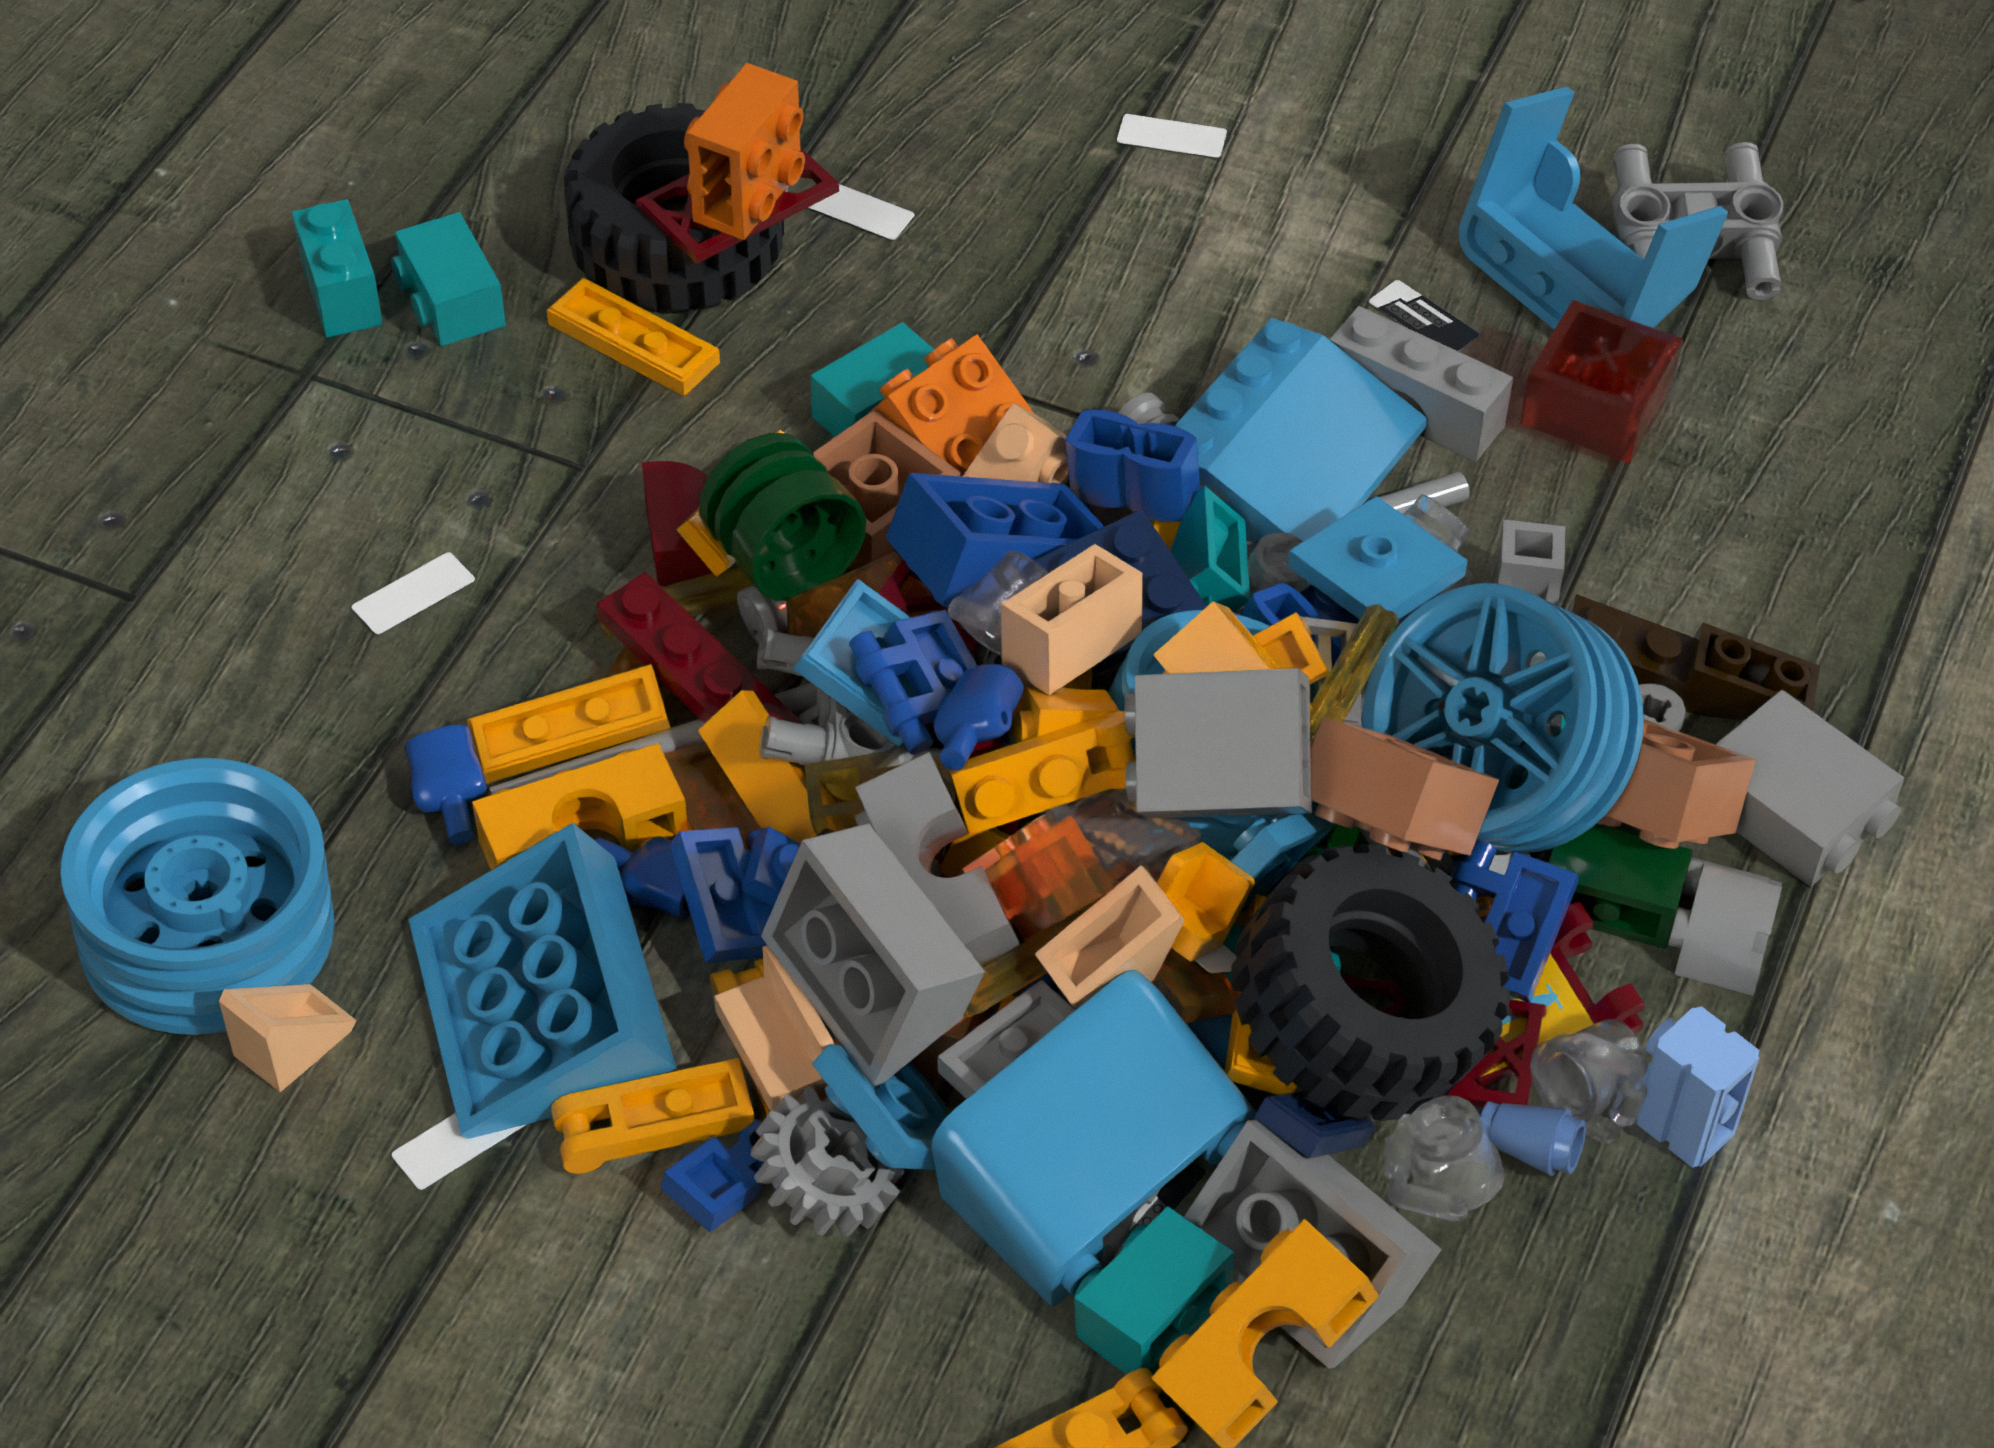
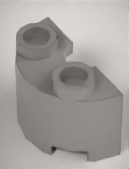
(1727, 926)

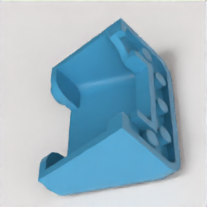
(1085, 1133)

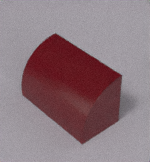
(670, 499)

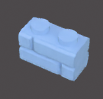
(1696, 1085)

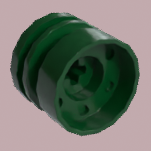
(781, 515)

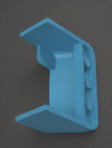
(1550, 251)

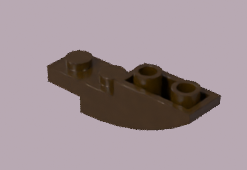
(1710, 672)

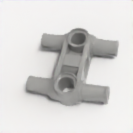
(1749, 229)
(838, 730)

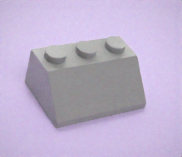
(869, 950)
(1274, 1187)

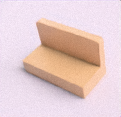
(775, 1032)

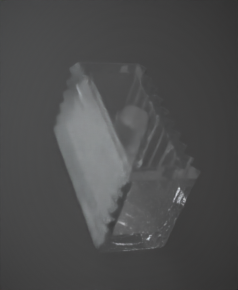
(1123, 836)

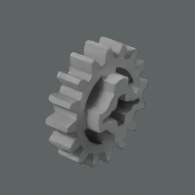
(822, 1165)

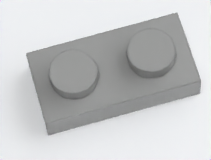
(1002, 1038)

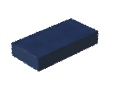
(1312, 1128)

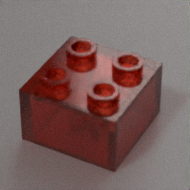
(1600, 381)

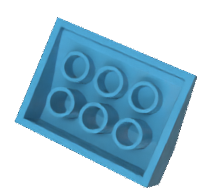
(1297, 432)
(538, 985)

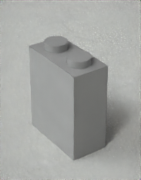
(1220, 743)
(1810, 789)

